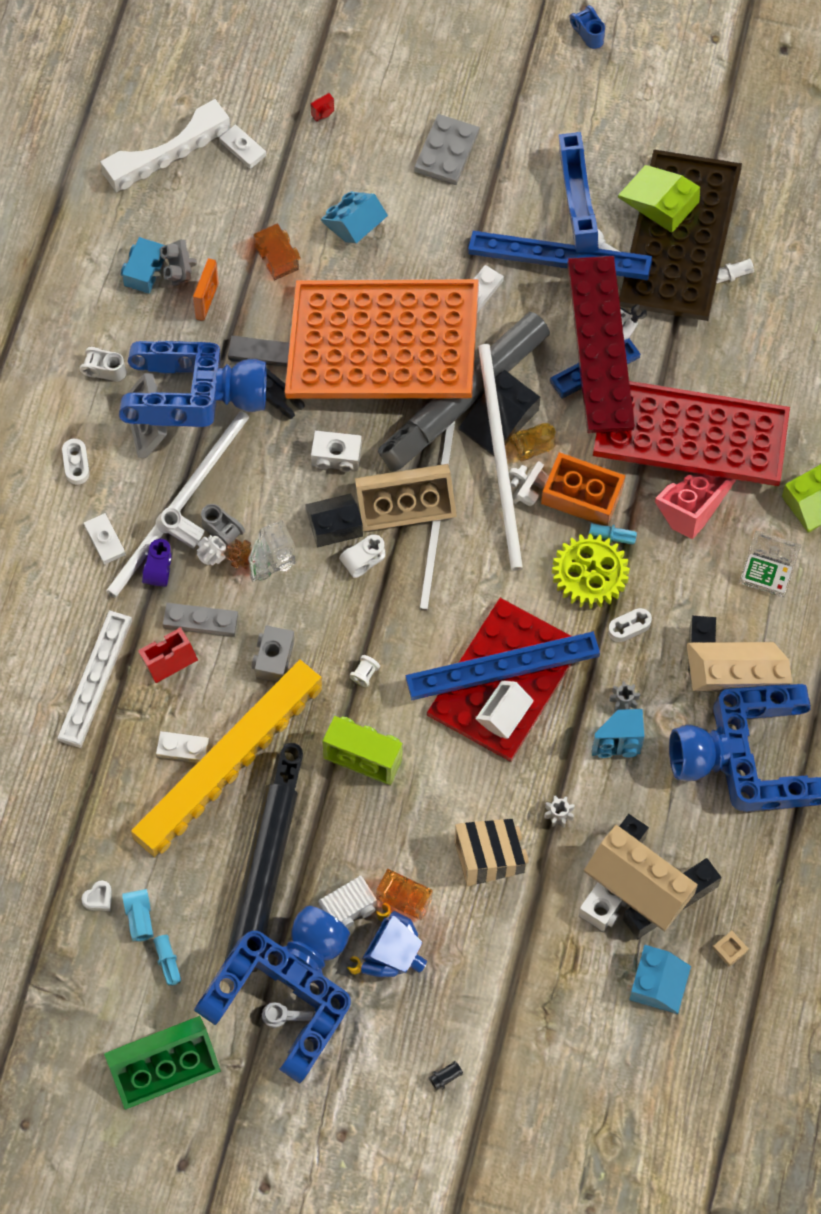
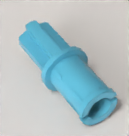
(613, 533)
(167, 960)

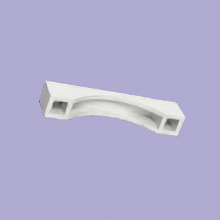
(128, 167)

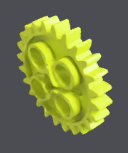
(601, 554)

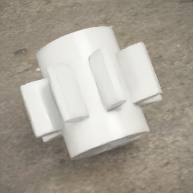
(211, 550)
(563, 816)

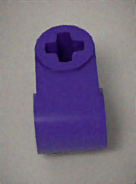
(157, 567)

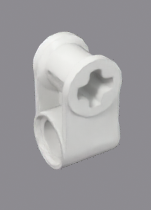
(99, 364)
(361, 556)

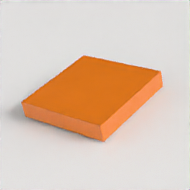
(206, 289)

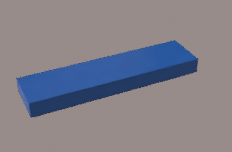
(569, 380)

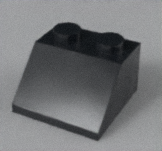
(334, 520)

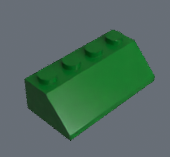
(162, 1062)

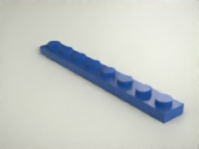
(552, 253)
(502, 665)

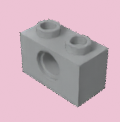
(275, 640)

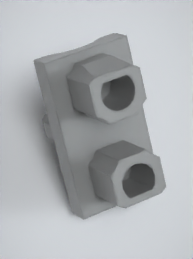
(179, 262)

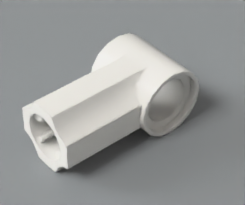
(181, 529)

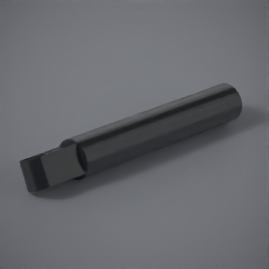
(267, 849)

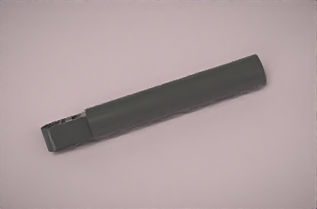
(442, 412)

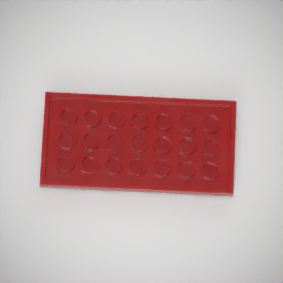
(701, 434)

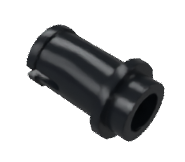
(445, 1075)

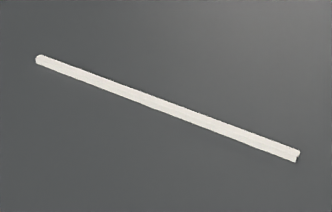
(435, 528)

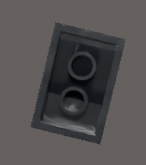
(516, 408)

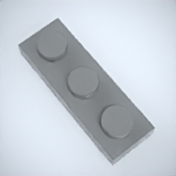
(200, 619)

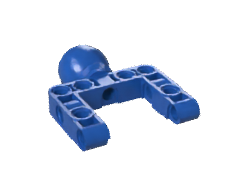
(241, 385)
(697, 752)
(315, 939)

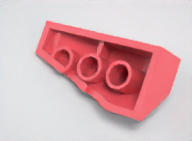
(692, 502)

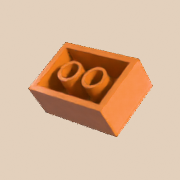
(583, 489)

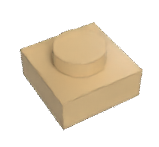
(730, 948)

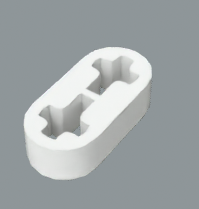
(627, 621)

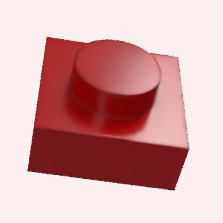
(322, 107)

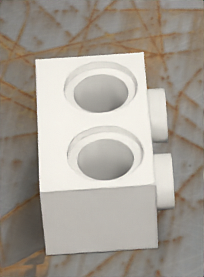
(601, 898)

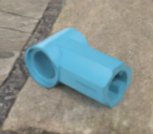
(137, 908)

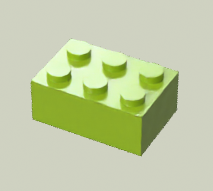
(362, 749)

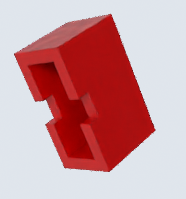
(168, 655)

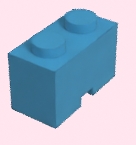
(143, 262)

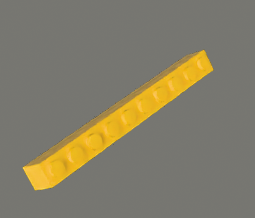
(227, 758)

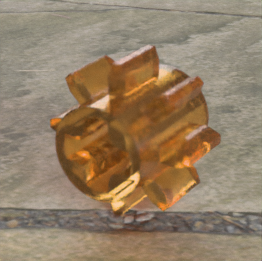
(239, 553)

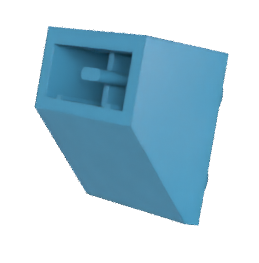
(354, 216)
(620, 735)

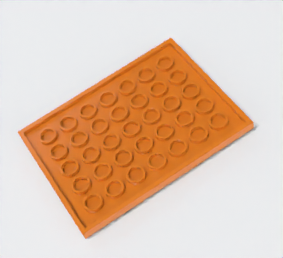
(382, 339)

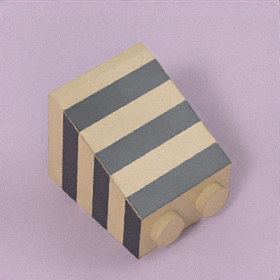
(489, 850)

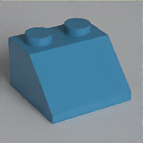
(660, 980)

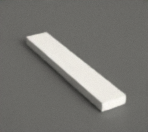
(94, 679)

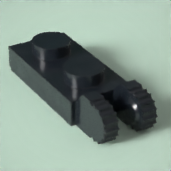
(276, 395)

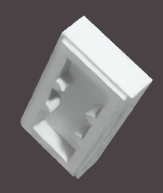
(242, 146)
(104, 538)

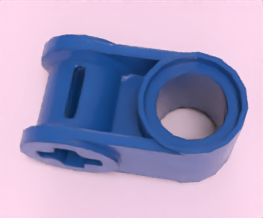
(589, 27)

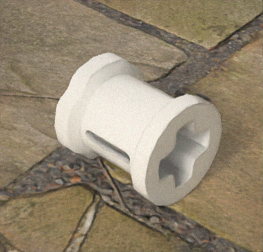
(364, 671)

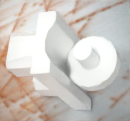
(534, 476)

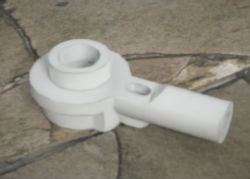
(276, 1015)

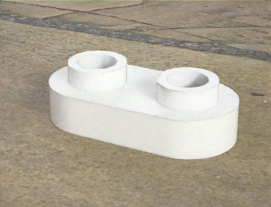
(75, 463)

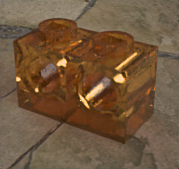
(404, 894)

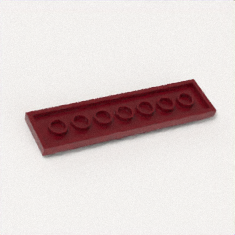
(600, 344)

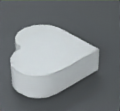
(98, 897)

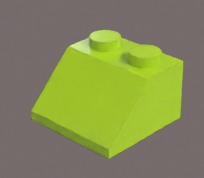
(804, 498)

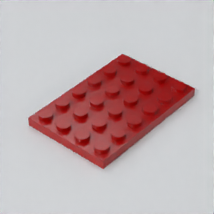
(502, 631)

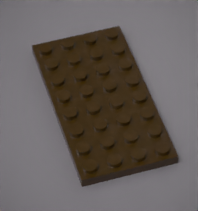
(690, 257)

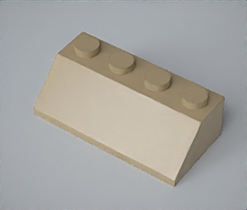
(406, 497)
(737, 665)
(640, 878)

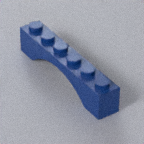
(577, 192)

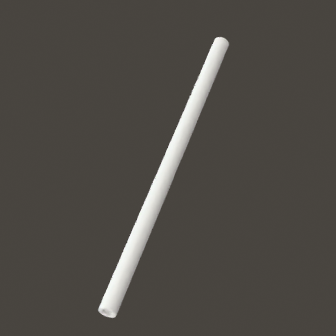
(500, 457)
(179, 502)

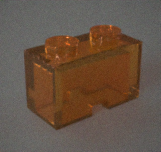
(275, 247)

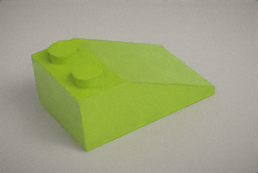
(661, 196)

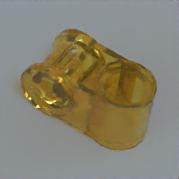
(529, 442)

